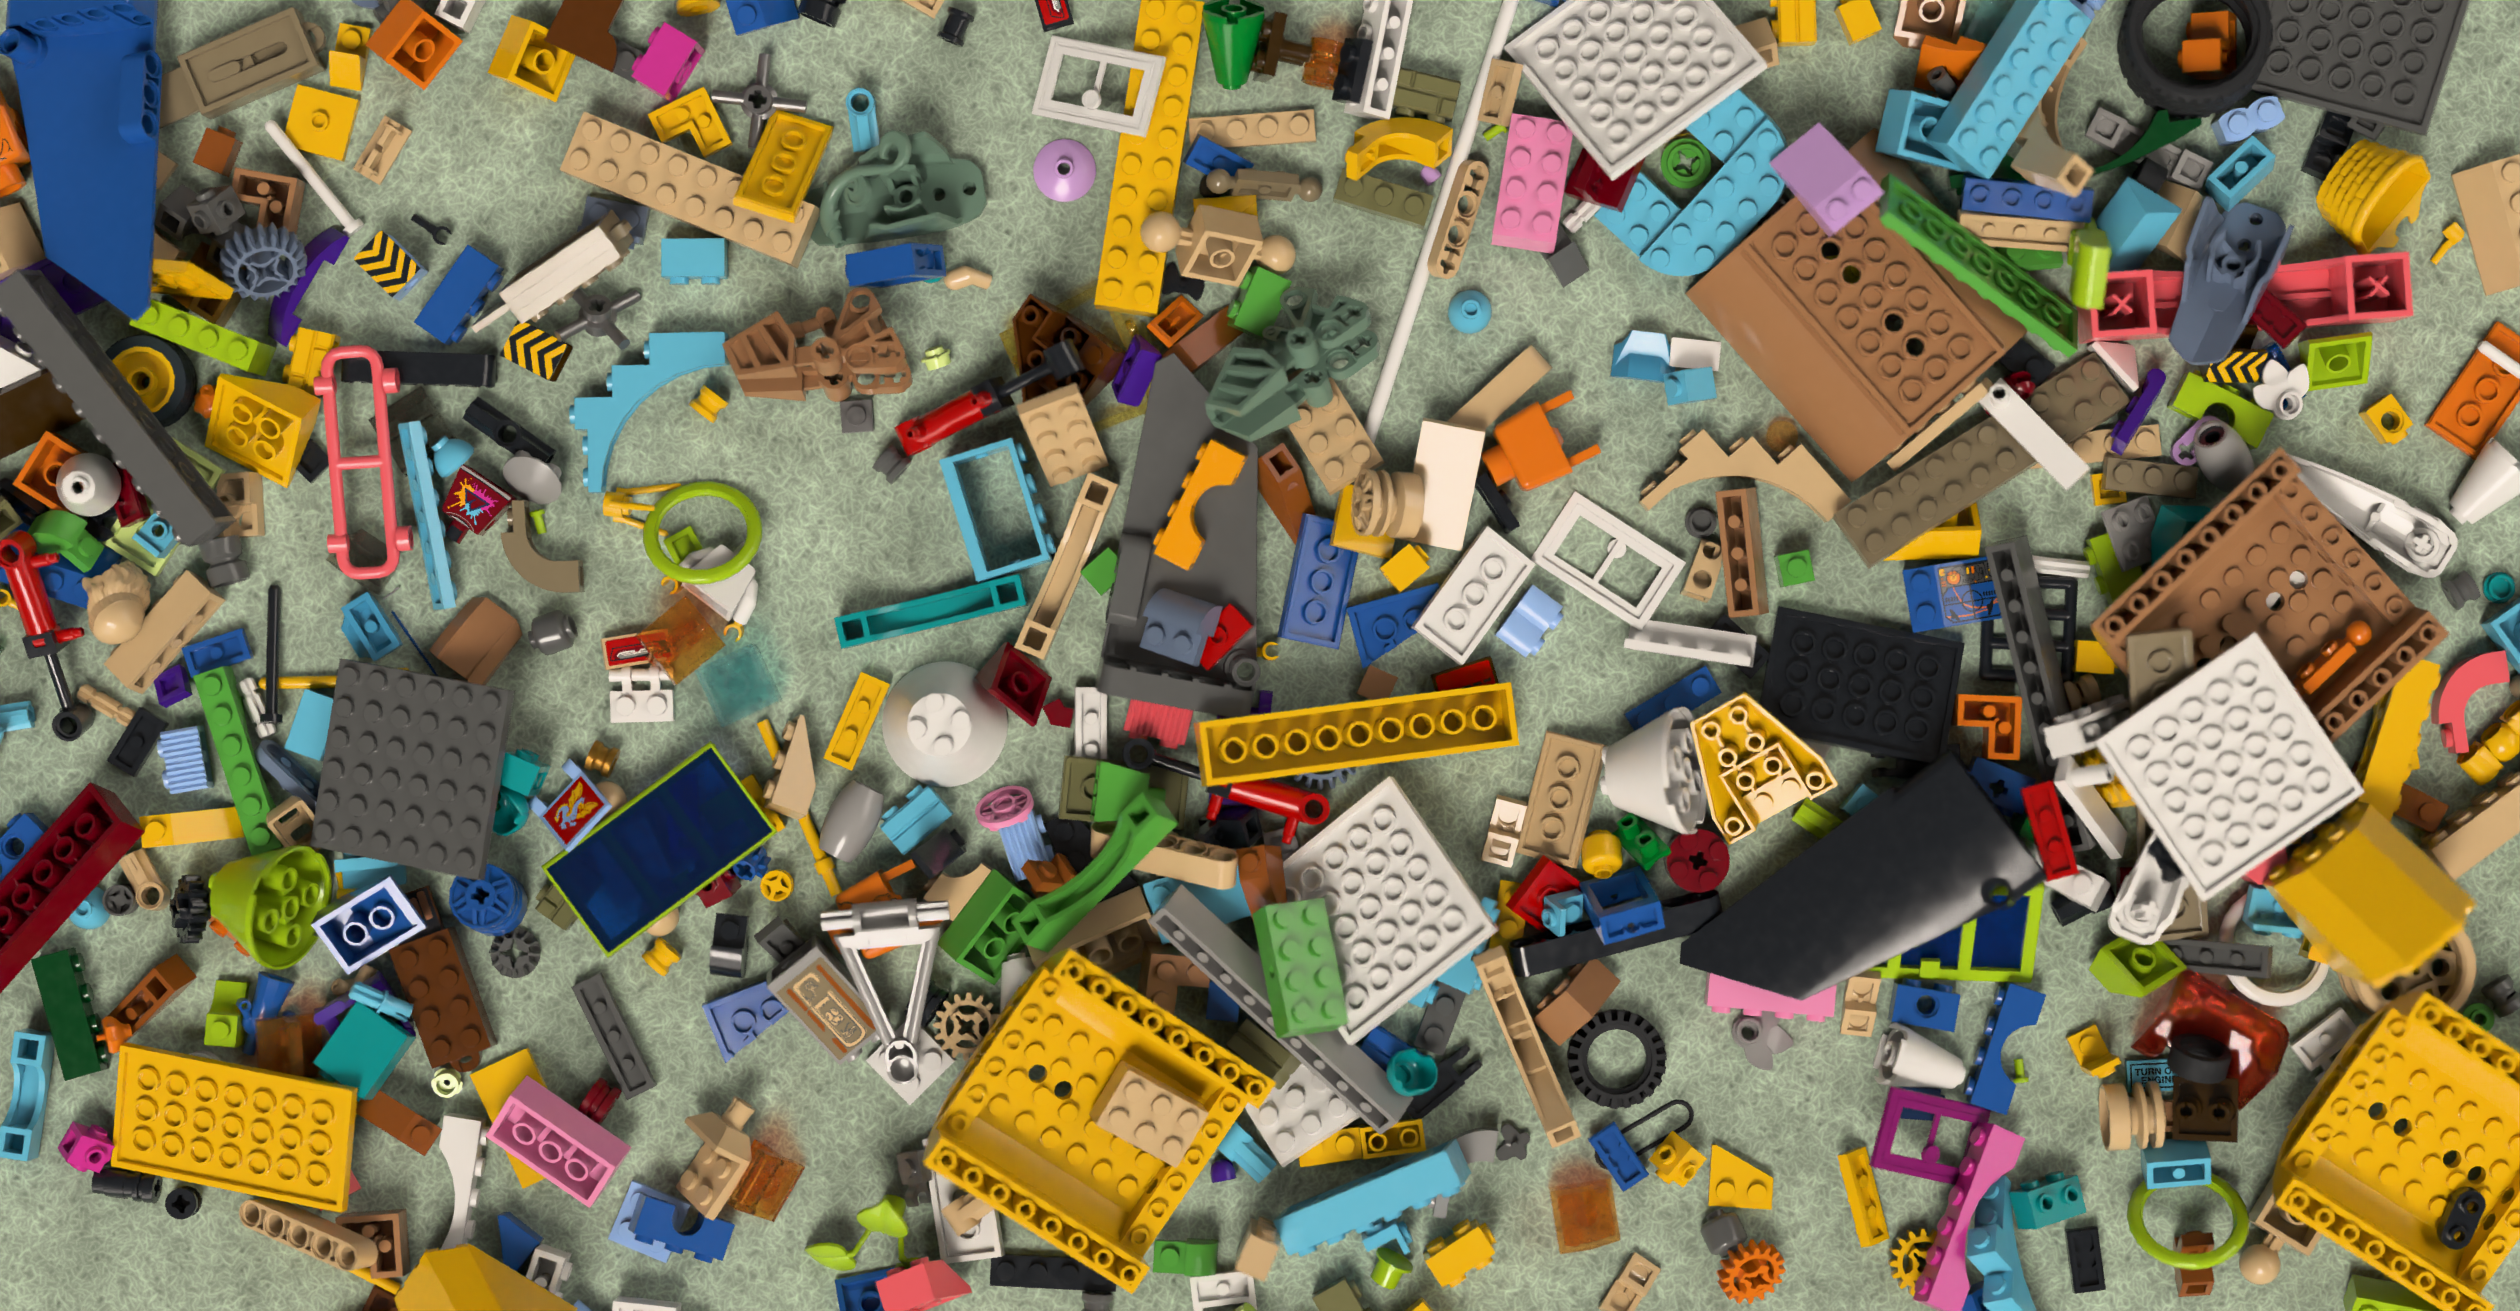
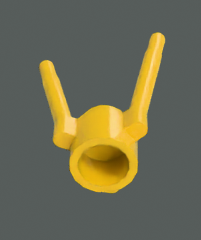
(619, 504)

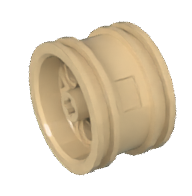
(2449, 986)

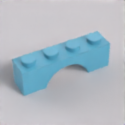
(32, 1068)

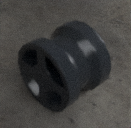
(190, 1200)

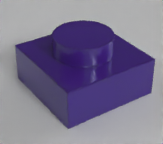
(172, 686)

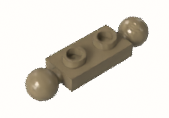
(1264, 184)

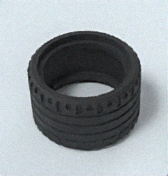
(2187, 99)

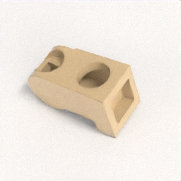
(1703, 571)

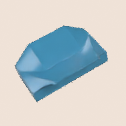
(1642, 357)
(369, 628)

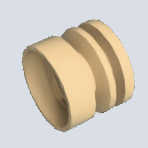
(1387, 504)
(2135, 1115)

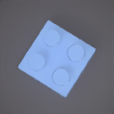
(623, 1236)

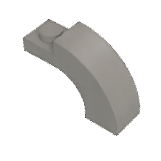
(1476, 1145)

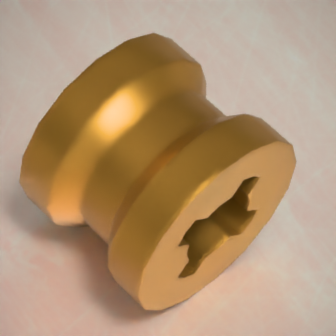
(602, 759)

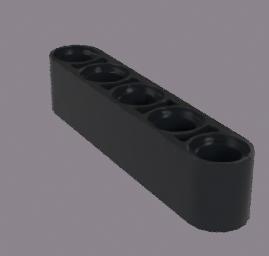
(427, 368)

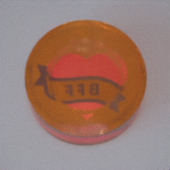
(1781, 435)

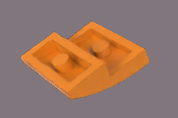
(1955, 58)

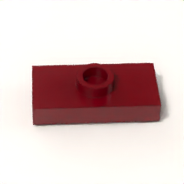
(2277, 320)
(131, 504)

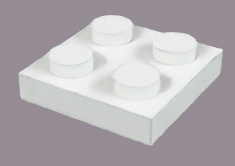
(931, 1064)

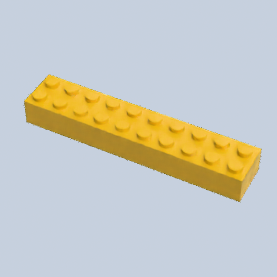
(1149, 166)
(1356, 734)

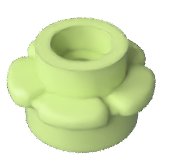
(936, 357)
(443, 1089)

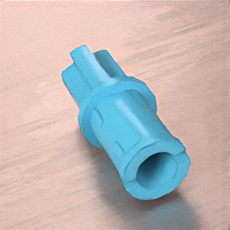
(381, 1001)

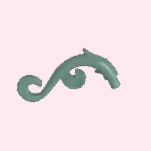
(859, 175)

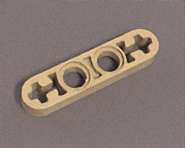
(1453, 217)

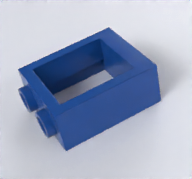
(895, 265)
(1613, 922)

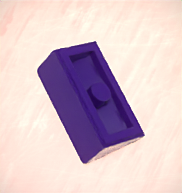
(1135, 371)

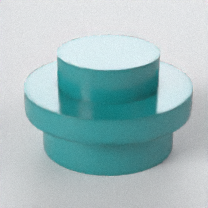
(2498, 587)

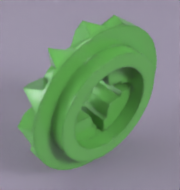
(1690, 149)

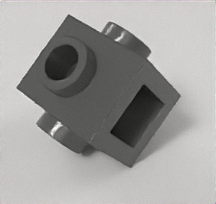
(215, 209)

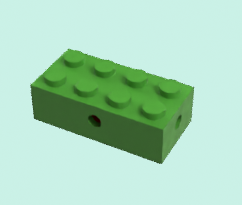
(1300, 968)

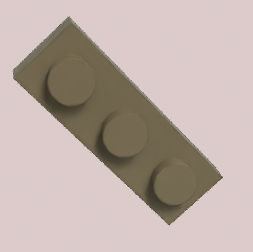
(2149, 478)

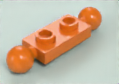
(2331, 658)

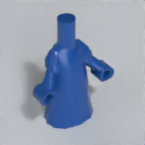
(266, 1003)

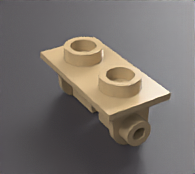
(382, 150)

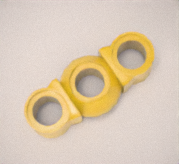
(2497, 744)

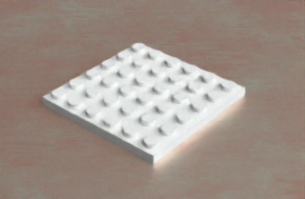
(1633, 70)
(2228, 766)
(1390, 904)

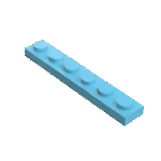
(425, 504)

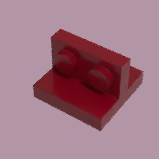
(1594, 186)

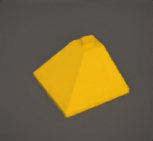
(261, 425)

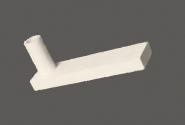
(2034, 435)
(2078, 789)

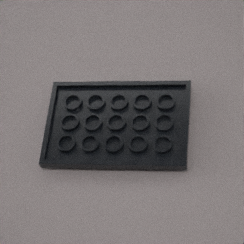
(1861, 685)

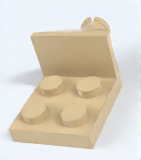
(720, 1160)

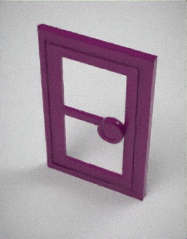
(1927, 1167)

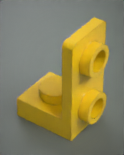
(2092, 1052)

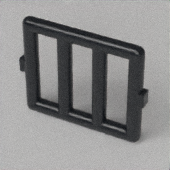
(2066, 646)

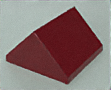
(1016, 682)

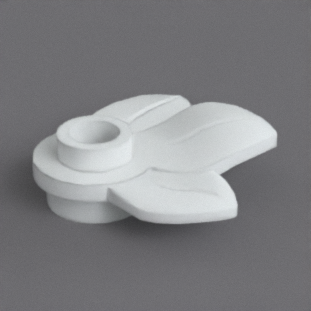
(2281, 385)

